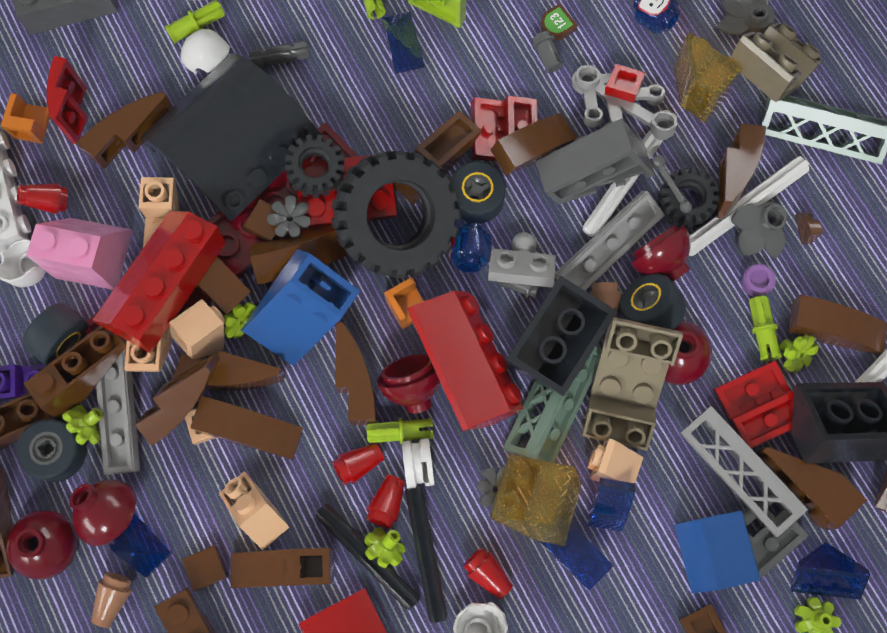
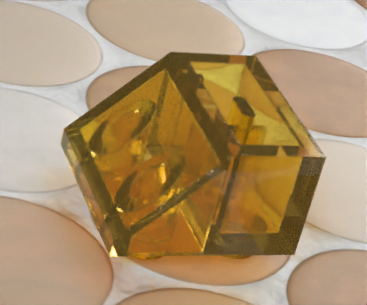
(703, 77)
(537, 498)

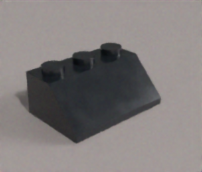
(561, 337)
(840, 421)

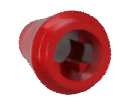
(45, 197)
(357, 463)
(386, 503)
(487, 572)

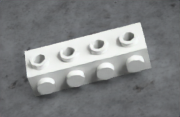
(13, 223)

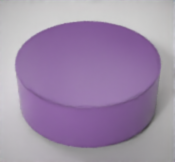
(758, 280)

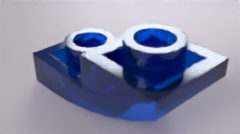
(611, 504)
(580, 558)

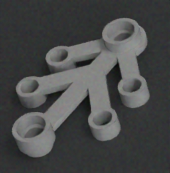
(590, 83)

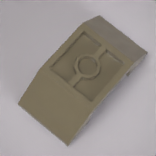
(776, 60)
(629, 382)

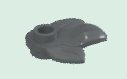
(743, 16)
(757, 231)

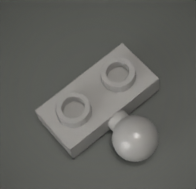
(522, 264)

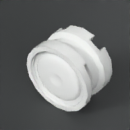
(415, 470)

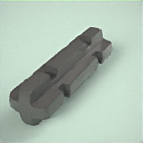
(279, 54)

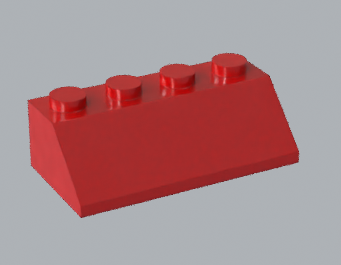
(161, 279)
(466, 360)

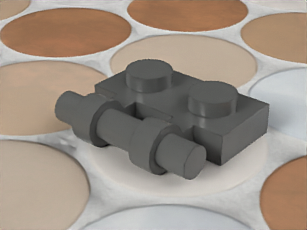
(771, 549)

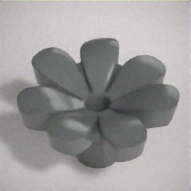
(289, 217)
(490, 485)

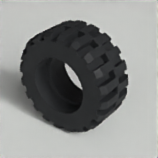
(437, 221)

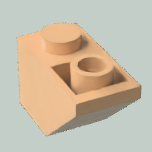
(199, 330)
(614, 462)
(253, 510)

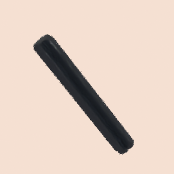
(356, 546)
(426, 555)

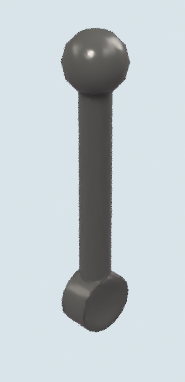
(658, 163)

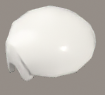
(204, 50)
(17, 267)
(481, 619)

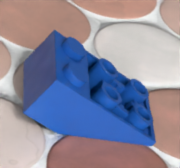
(300, 307)

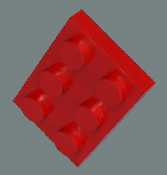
(380, 206)

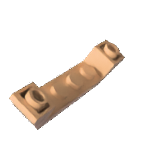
(155, 201)

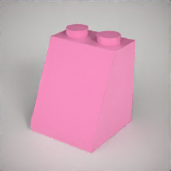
(80, 251)

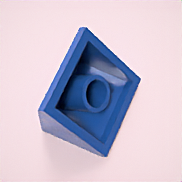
(717, 552)

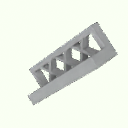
(753, 467)

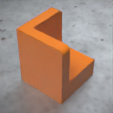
(25, 120)
(401, 298)

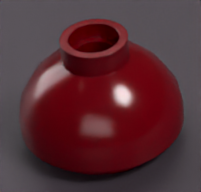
(665, 254)
(694, 364)
(410, 382)
(102, 510)
(55, 547)

